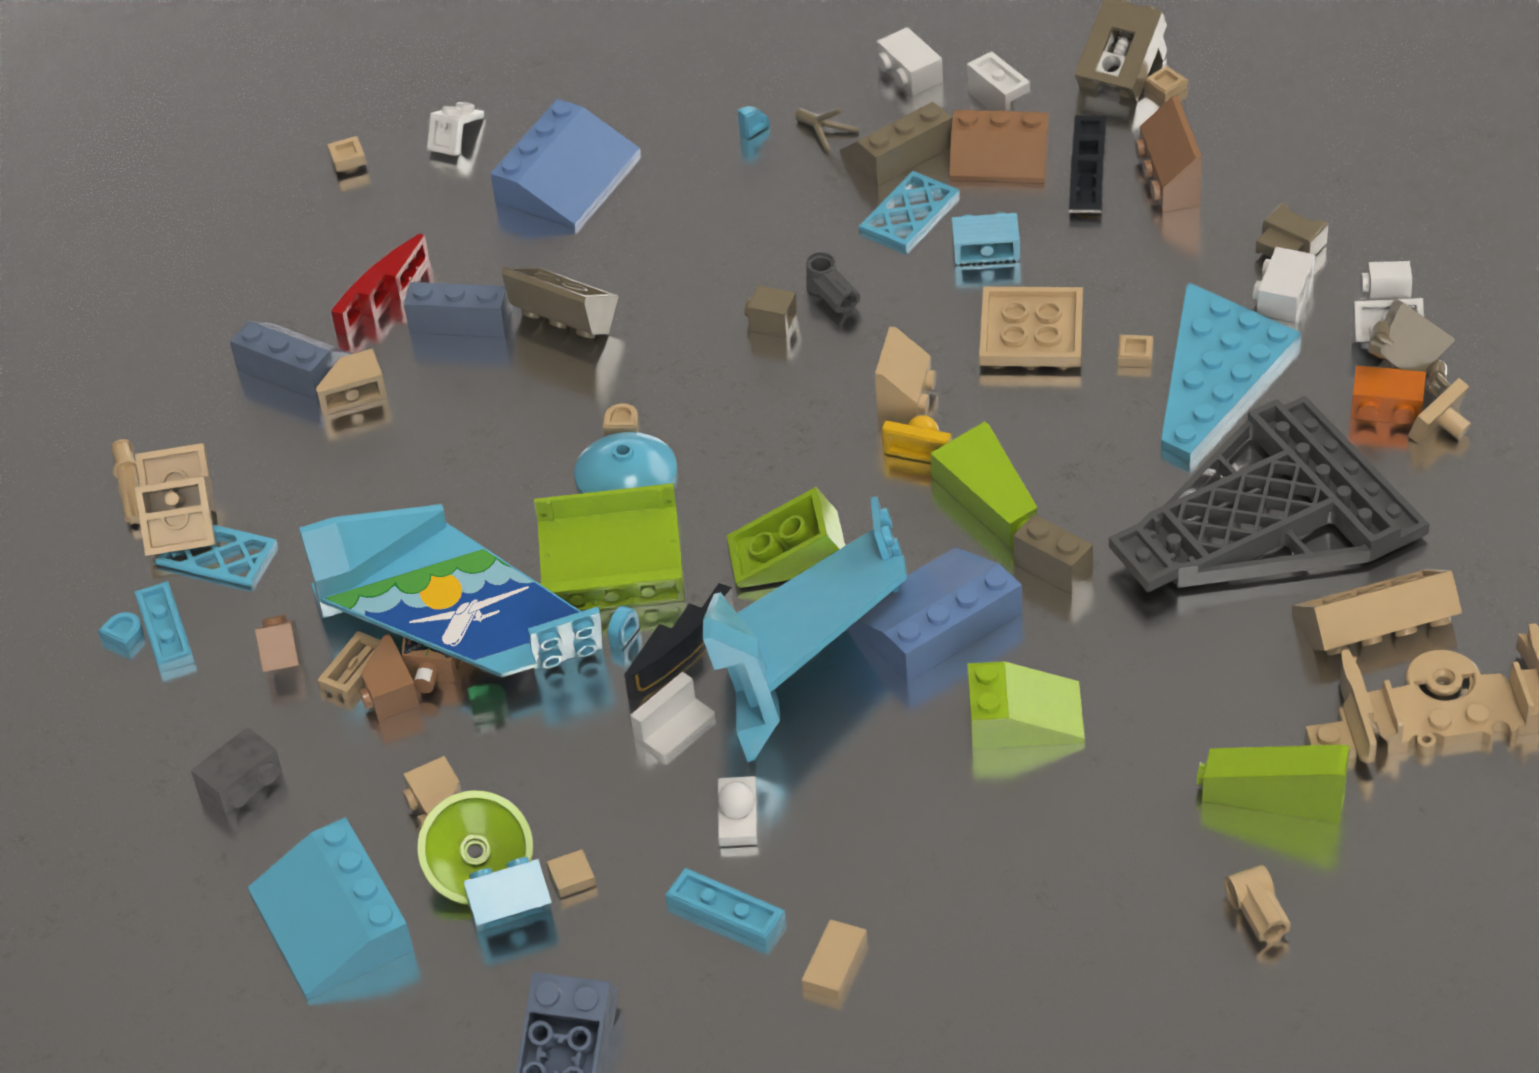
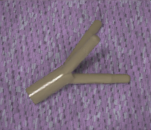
(819, 121)

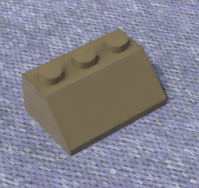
(901, 144)
(560, 300)

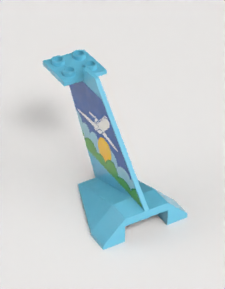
(443, 591)

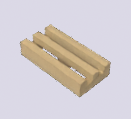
(351, 679)

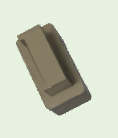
(1291, 232)

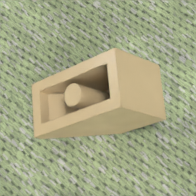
(351, 383)

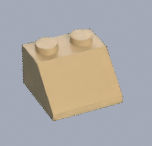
(902, 379)

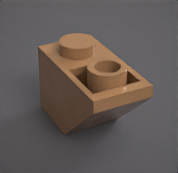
(278, 643)

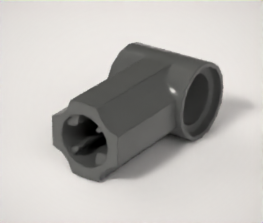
(829, 283)

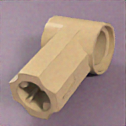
(1255, 896)

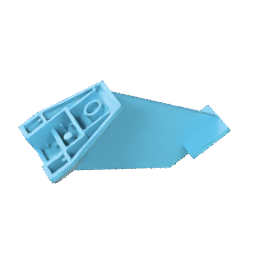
(797, 621)

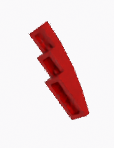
(384, 280)

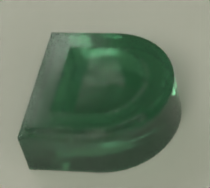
(487, 702)

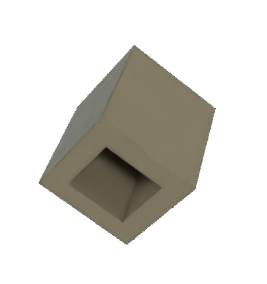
(771, 311)

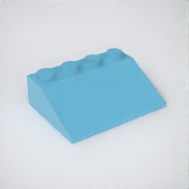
(330, 910)

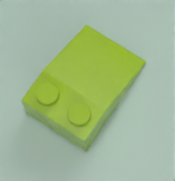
(785, 540)
(1022, 707)

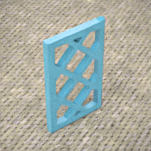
(918, 227)
(255, 561)

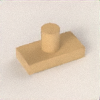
(1443, 413)

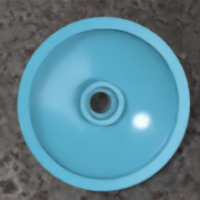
(625, 462)

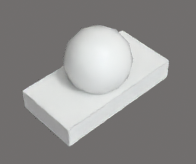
(737, 811)

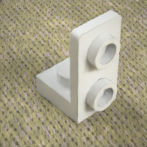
(447, 127)

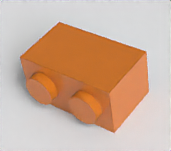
(1387, 394)

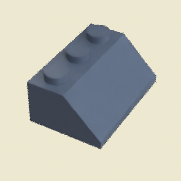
(457, 309)
(283, 357)

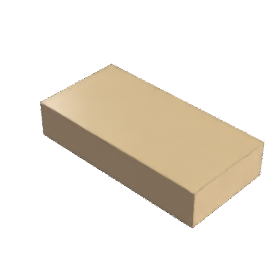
(834, 959)

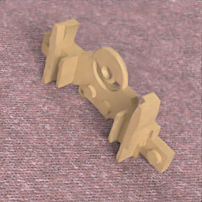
(1411, 717)

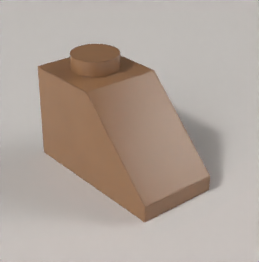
(387, 682)

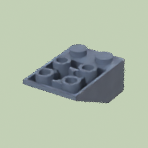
(566, 1024)

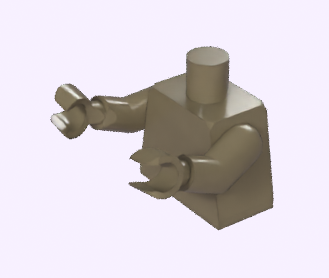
(1411, 343)

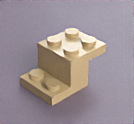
(175, 499)

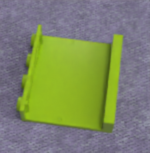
(611, 547)

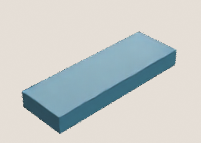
(164, 627)
(725, 906)

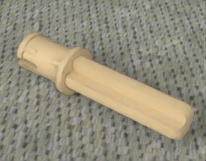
(126, 472)

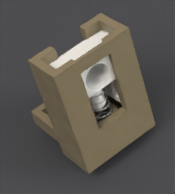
(1122, 29)

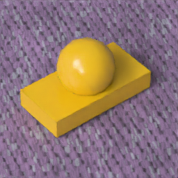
(913, 439)

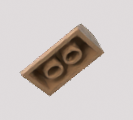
(999, 146)
(1170, 157)

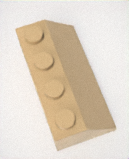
(1379, 609)

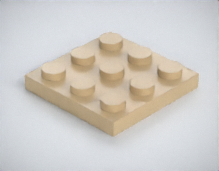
(1031, 326)

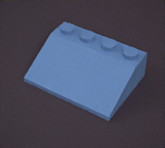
(562, 165)
(940, 611)

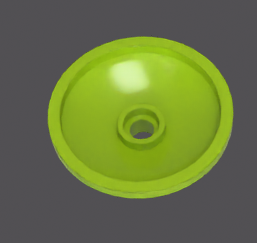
(465, 822)

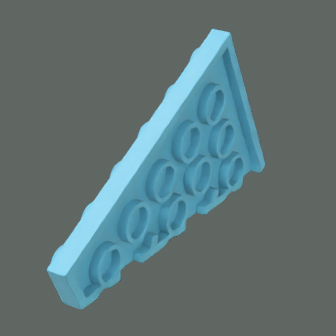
(1217, 367)

